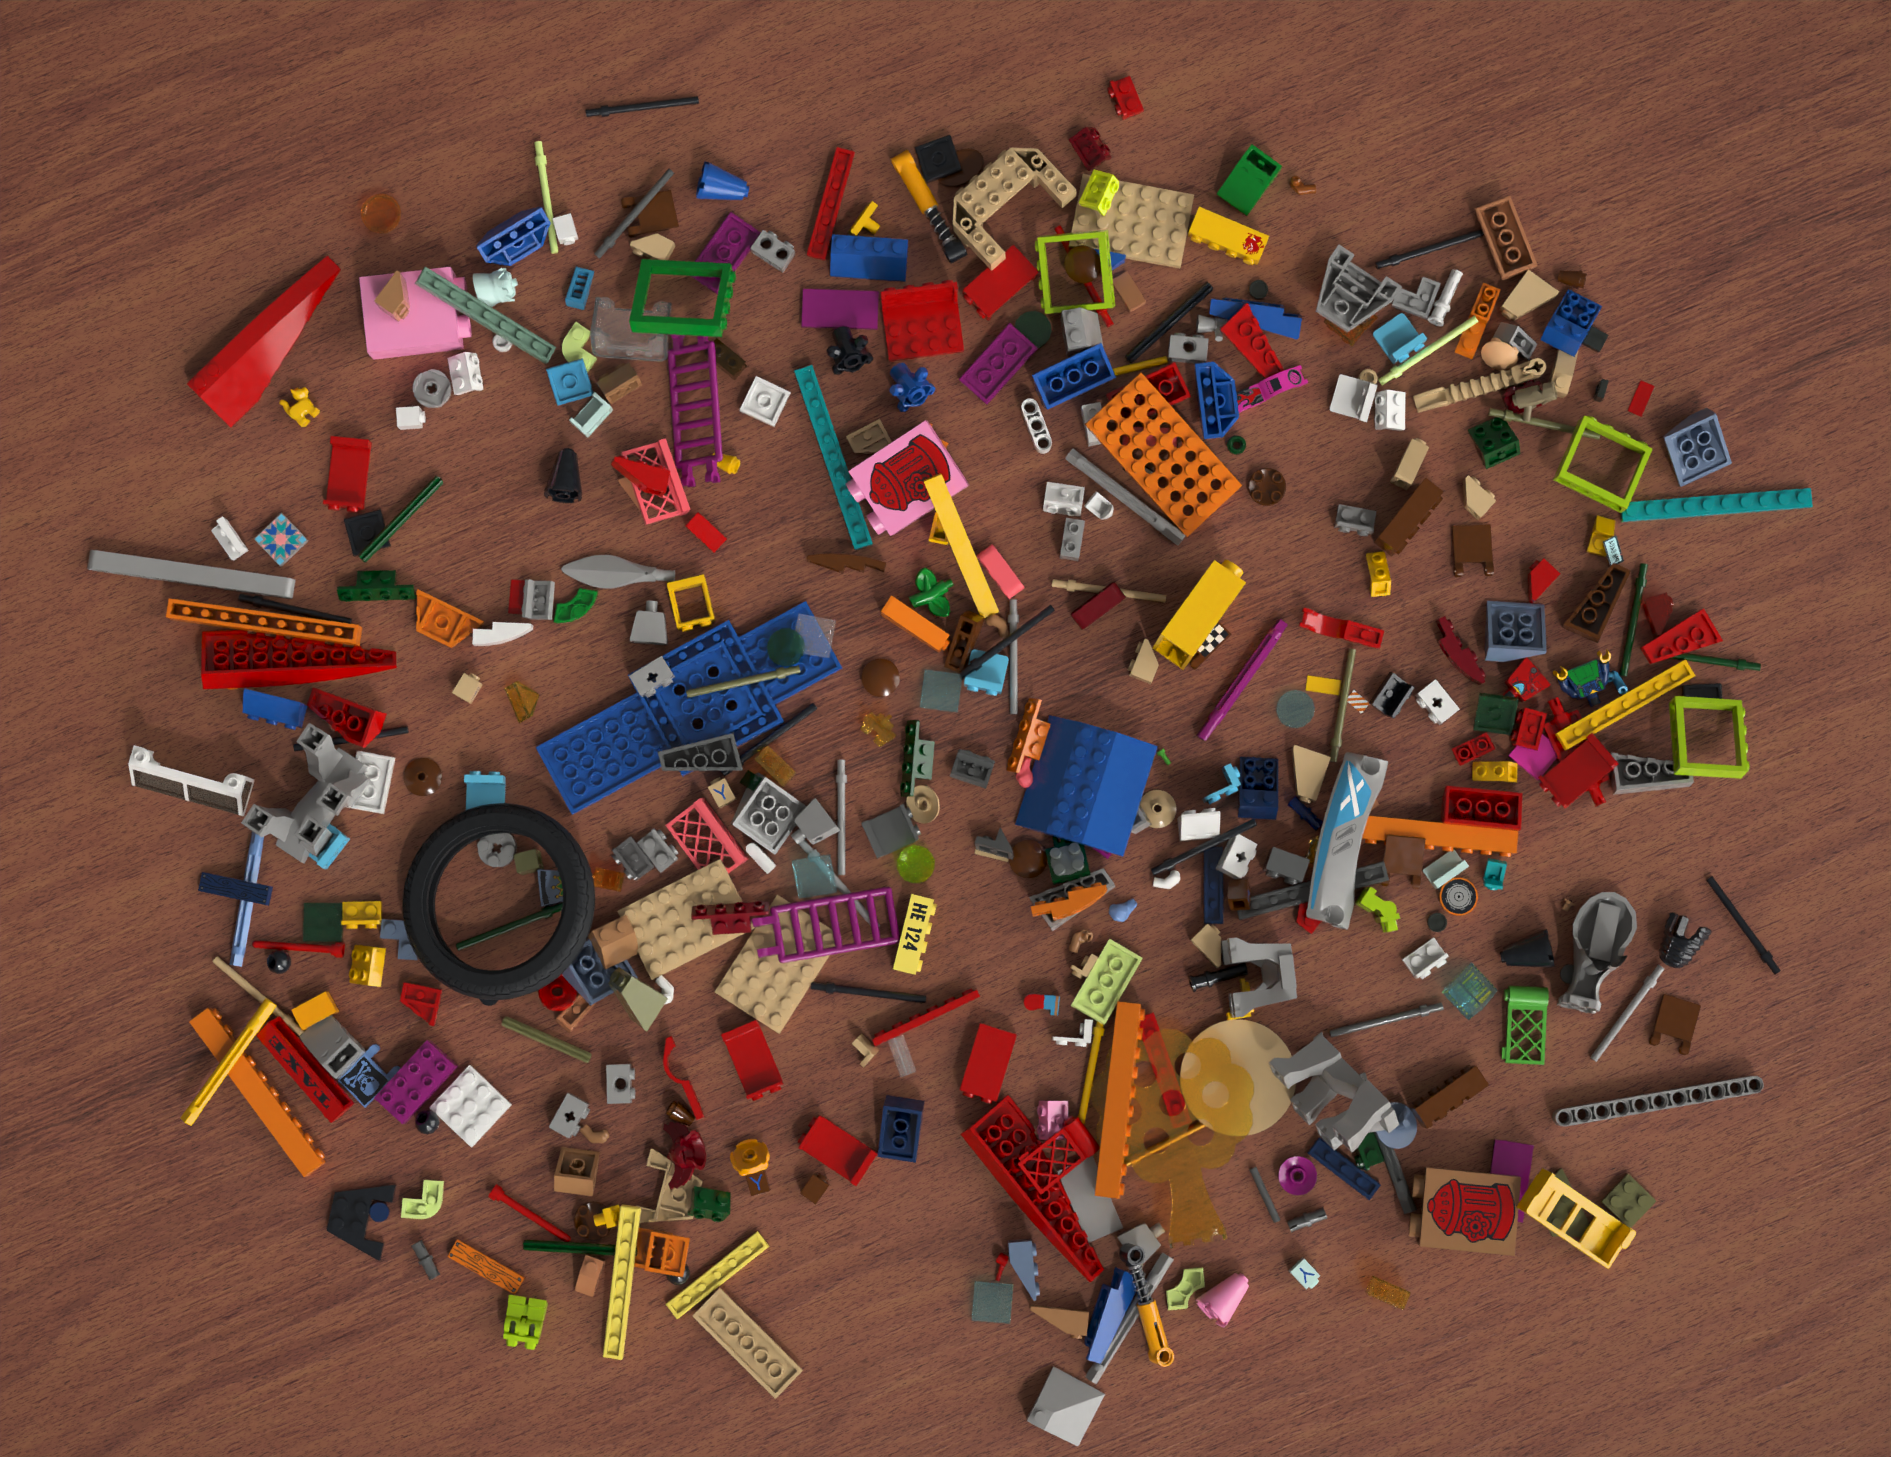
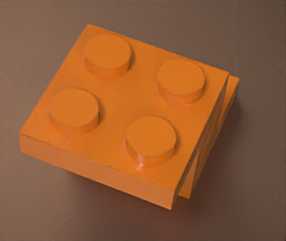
(661, 1252)

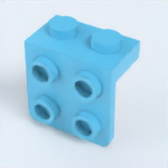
(1399, 338)
(989, 676)
(1231, 775)
(484, 789)

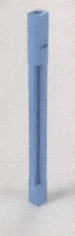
(245, 907)

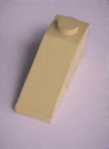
(1562, 372)

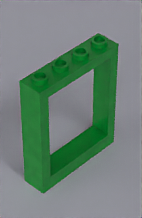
(678, 325)

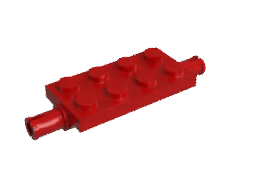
(1561, 721)

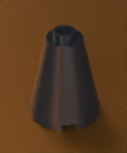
(564, 479)
(1530, 951)

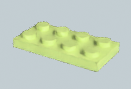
(1106, 981)

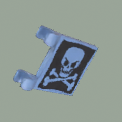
(366, 1078)

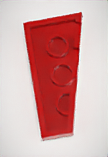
(1250, 341)
(1688, 635)

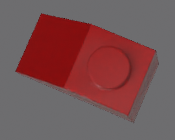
(1540, 578)

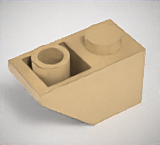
(654, 247)
(1476, 499)
(1145, 664)

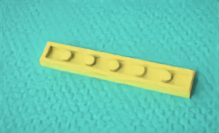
(717, 1275)

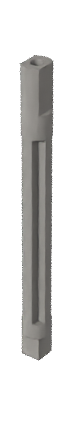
(1125, 497)
(1129, 1318)

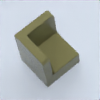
(528, 862)

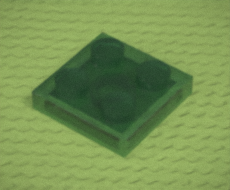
(1495, 713)
(322, 922)

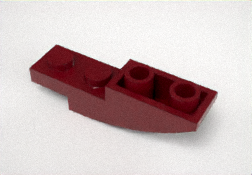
(1462, 660)

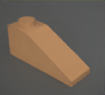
(1068, 1320)

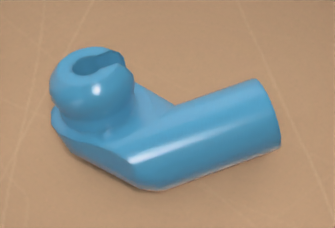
(1618, 682)

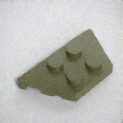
(1563, 1209)

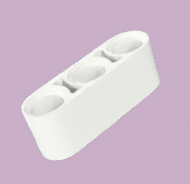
(1036, 435)

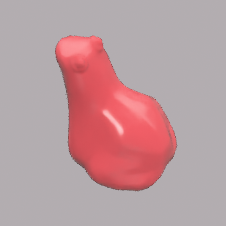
(1025, 776)

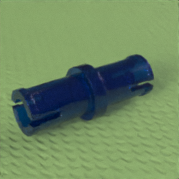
(1305, 813)

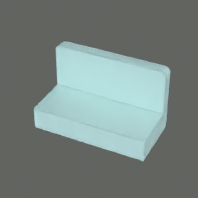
(1445, 869)

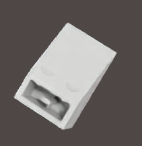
(1199, 825)

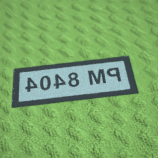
(1613, 550)

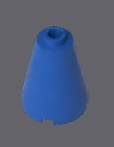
(720, 184)

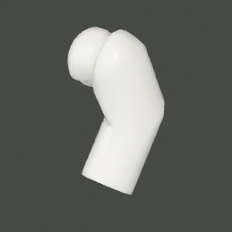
(1168, 882)
(667, 988)

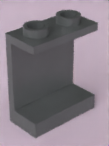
(891, 831)

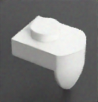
(1099, 506)

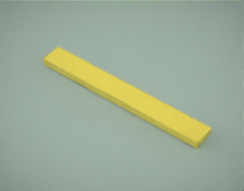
(621, 1281)

